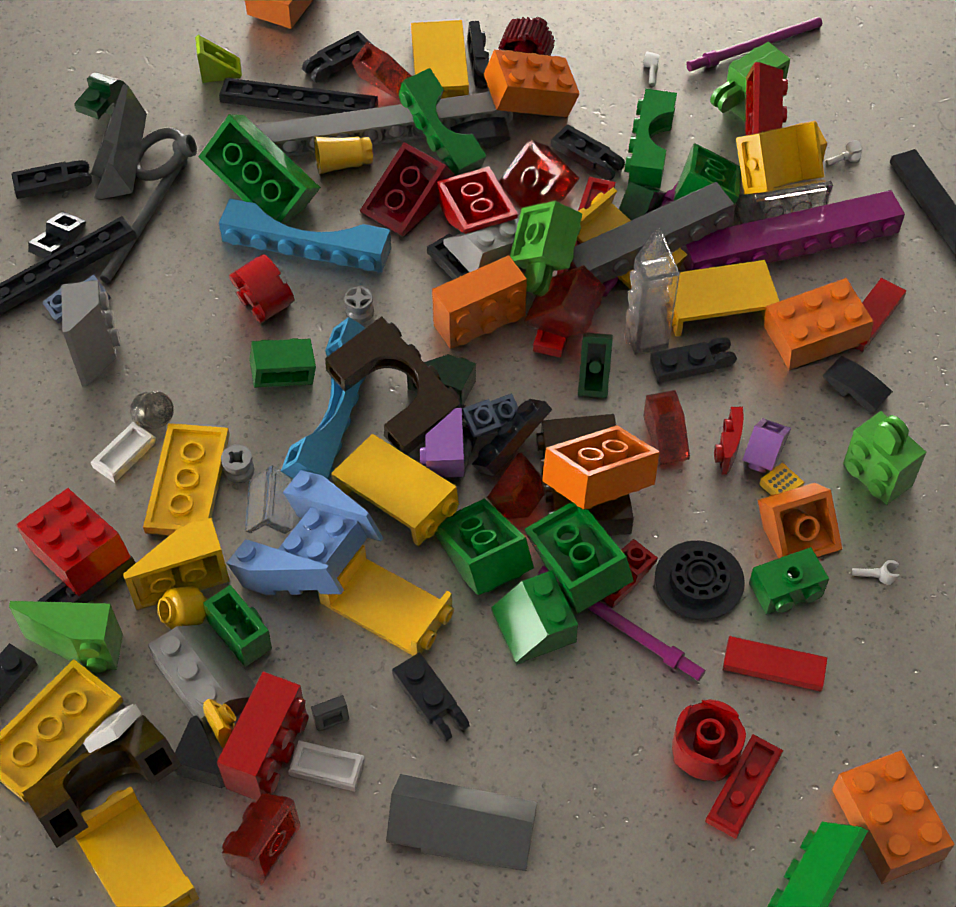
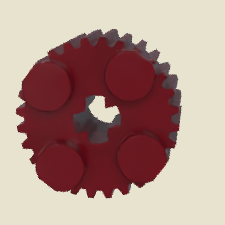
(528, 36)

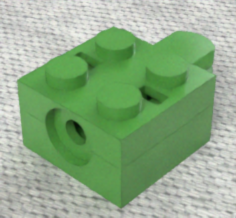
(733, 93)
(545, 242)
(884, 456)

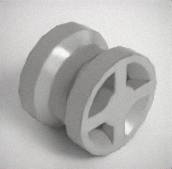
(354, 299)
(236, 471)

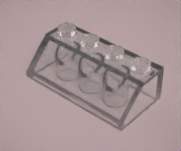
(651, 296)

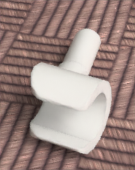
(651, 61)
(853, 153)
(882, 573)

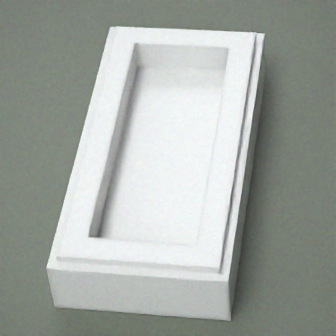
(123, 452)
(112, 728)
(326, 765)

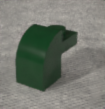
(99, 96)

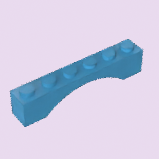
(356, 247)
(318, 450)

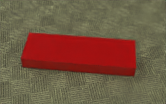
(880, 305)
(775, 663)
(744, 786)

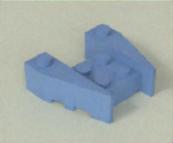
(316, 548)

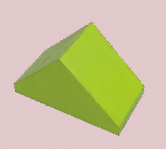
(216, 62)

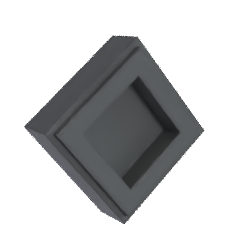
(330, 713)

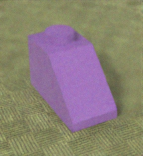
(766, 445)
(445, 447)

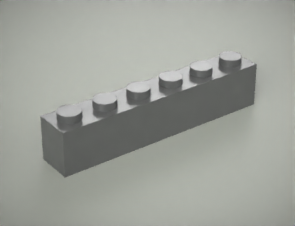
(680, 221)

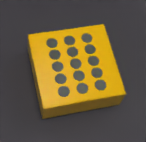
(780, 480)

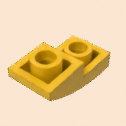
(220, 719)

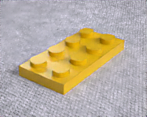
(186, 477)
(53, 726)

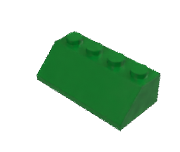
(258, 169)
(822, 867)

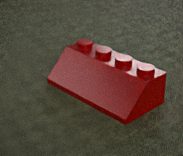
(765, 99)

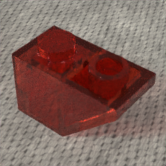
(380, 69)
(667, 426)
(517, 489)

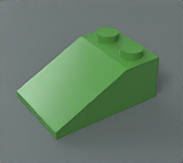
(73, 631)

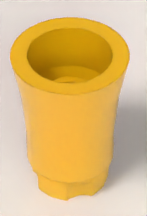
(342, 153)

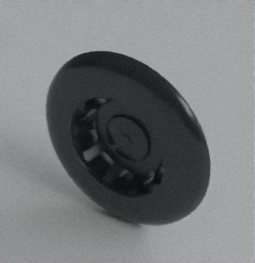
(701, 572)

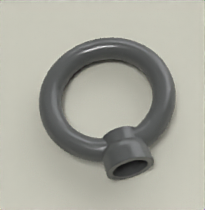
(182, 146)

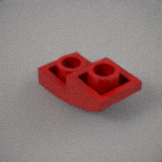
(727, 449)
(640, 563)

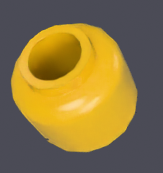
(182, 607)

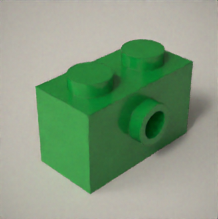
(282, 362)
(789, 581)
(238, 625)

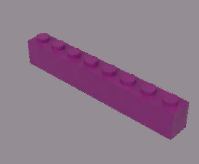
(798, 232)

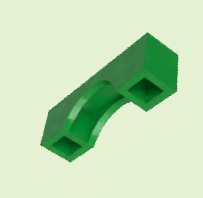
(457, 151)
(647, 158)

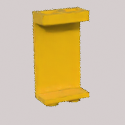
(442, 49)
(779, 157)
(605, 216)
(723, 292)
(398, 486)
(389, 605)
(132, 855)

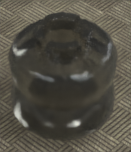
(152, 409)

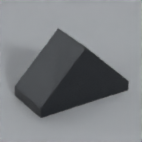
(197, 756)

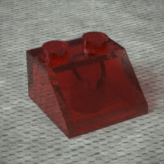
(538, 176)
(567, 304)
(261, 837)

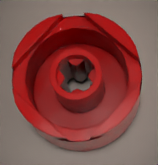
(262, 288)
(703, 757)

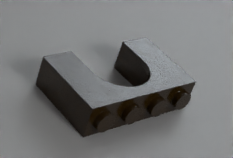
(380, 348)
(614, 515)
(61, 794)

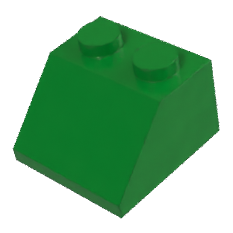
(535, 618)

